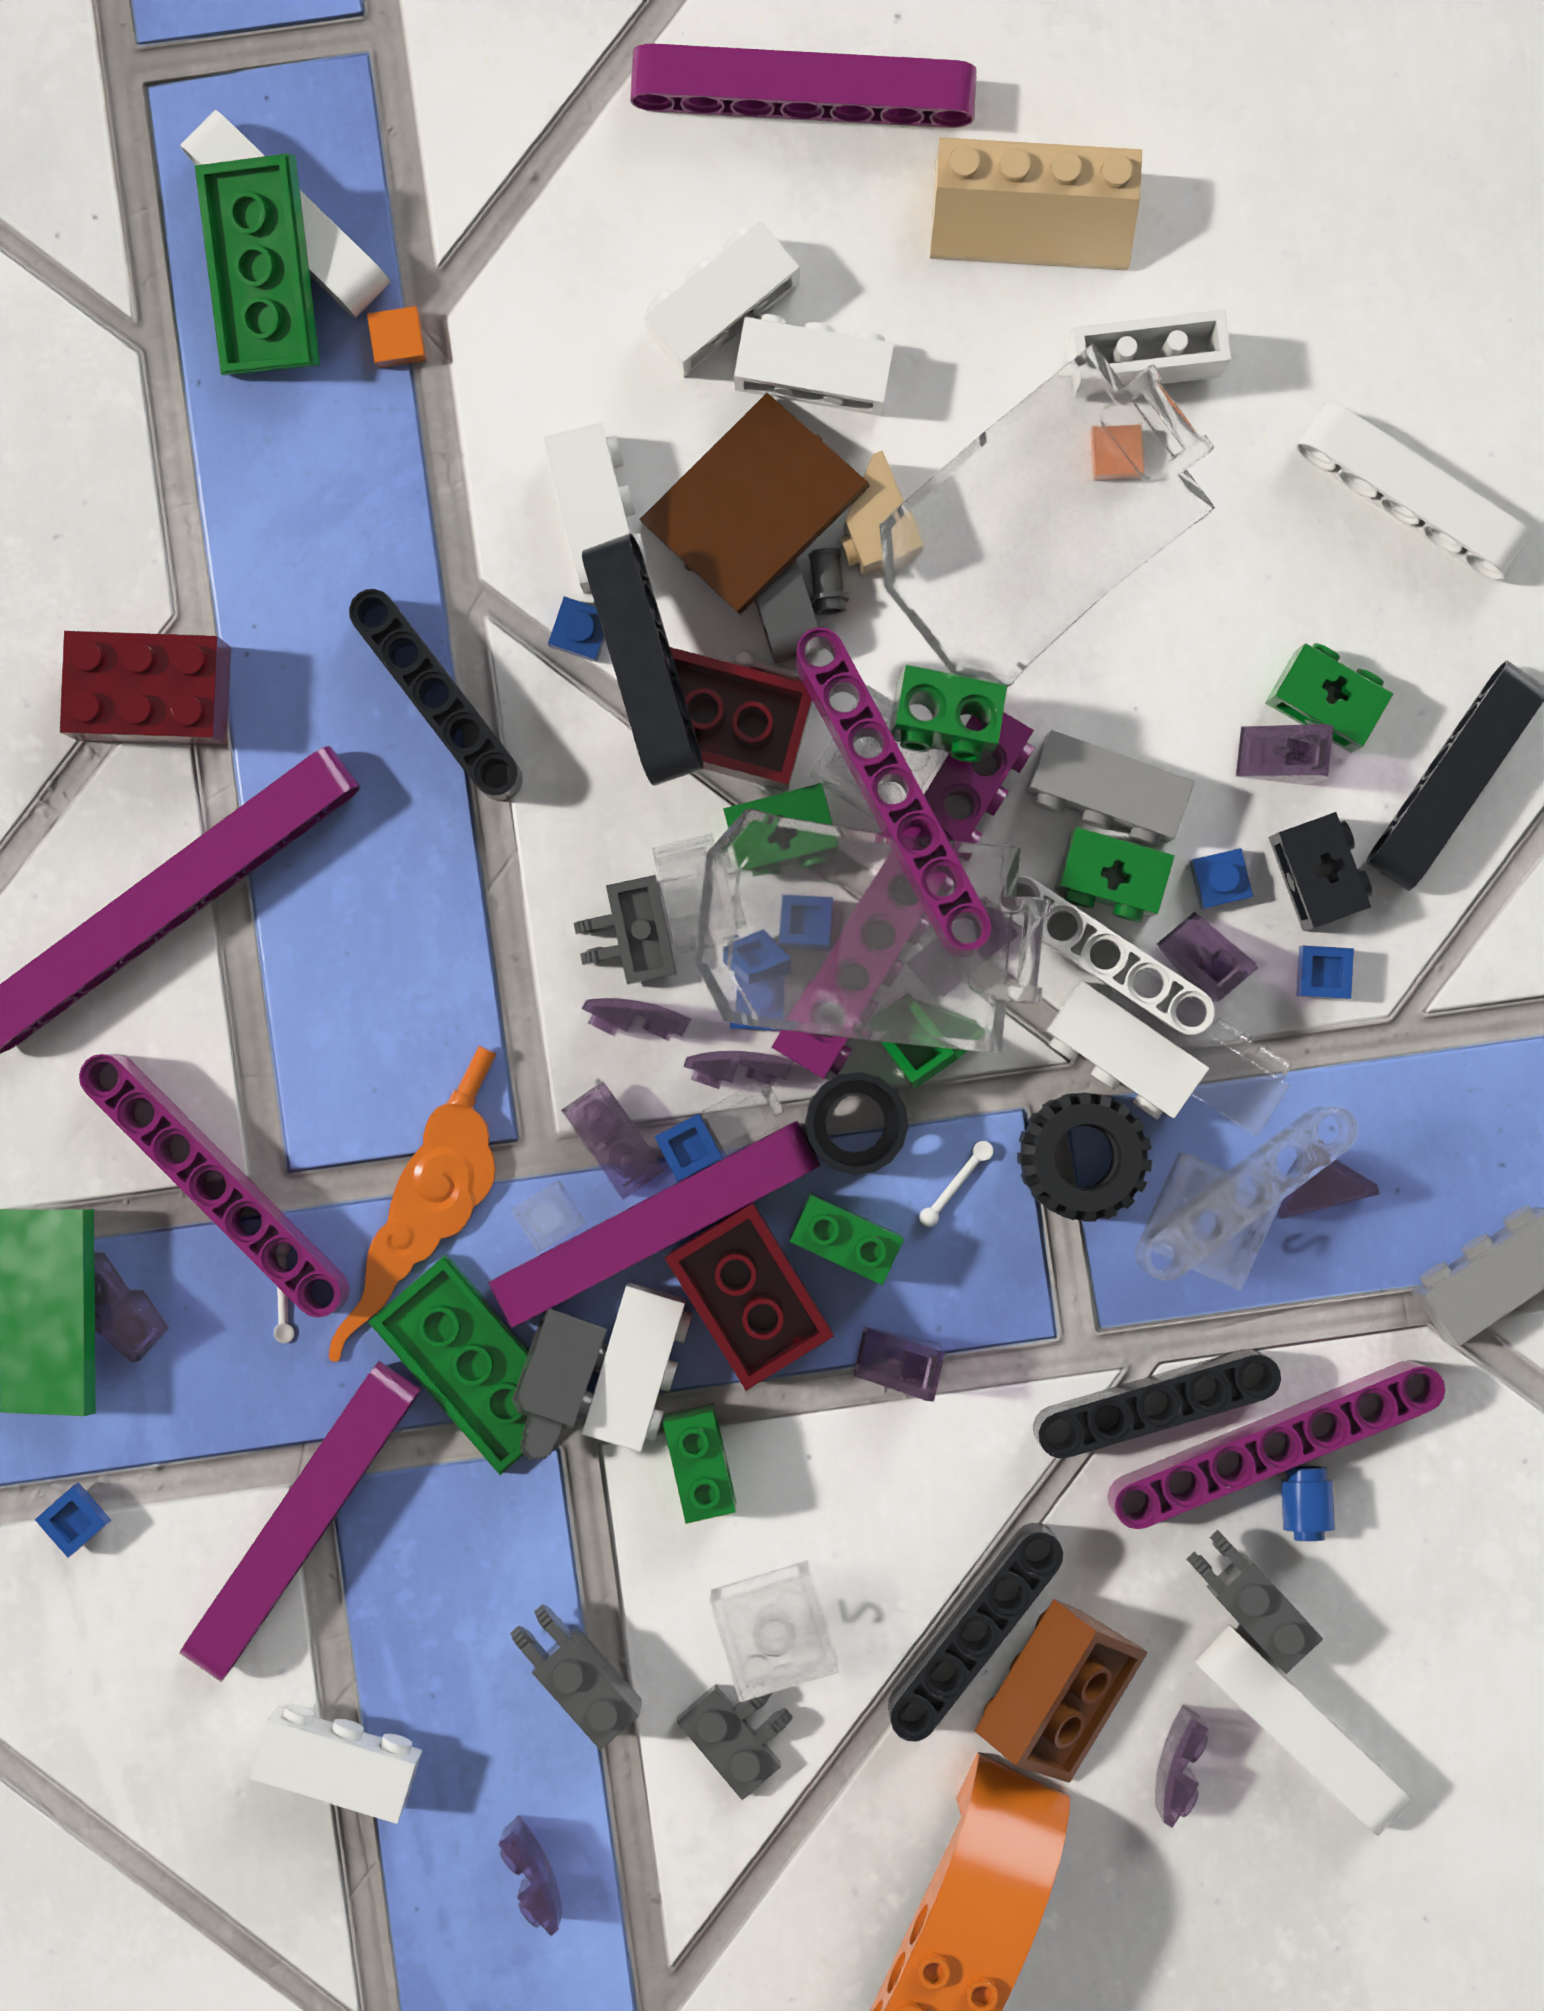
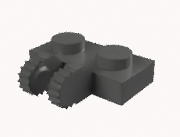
(639, 931)
(731, 1742)

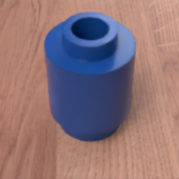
(1307, 1503)

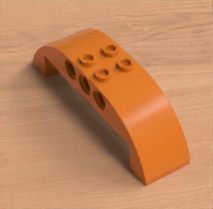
(982, 1897)

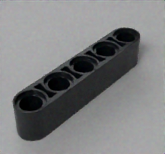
(642, 659)
(415, 682)
(1457, 775)
(1180, 1408)
(972, 1655)

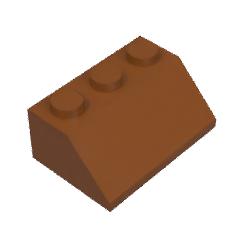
(1059, 1692)

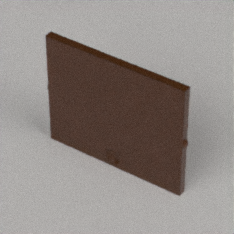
(754, 503)

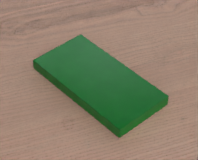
(257, 264)
(47, 1311)
(460, 1357)

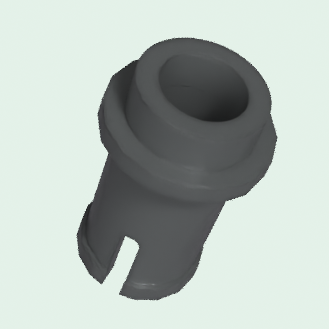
(827, 581)

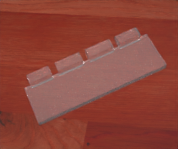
(1233, 1084)

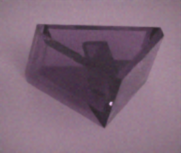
(1285, 753)
(1206, 957)
(1327, 1188)
(900, 1362)

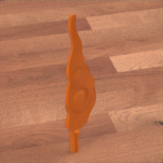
(431, 1196)

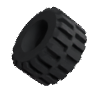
(1127, 1163)

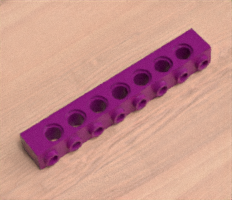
(985, 795)

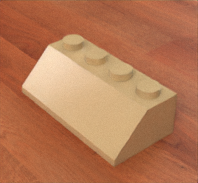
(1035, 203)

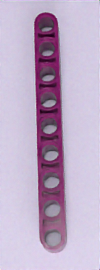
(172, 894)

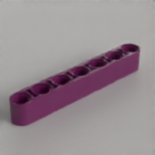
(803, 85)
(891, 767)
(191, 1178)
(654, 1224)
(1299, 1448)
(299, 1521)

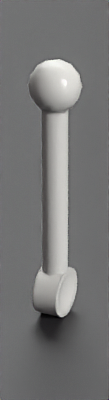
(747, 659)
(981, 1151)
(283, 1331)

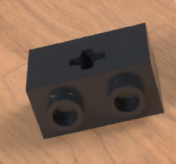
(1329, 896)

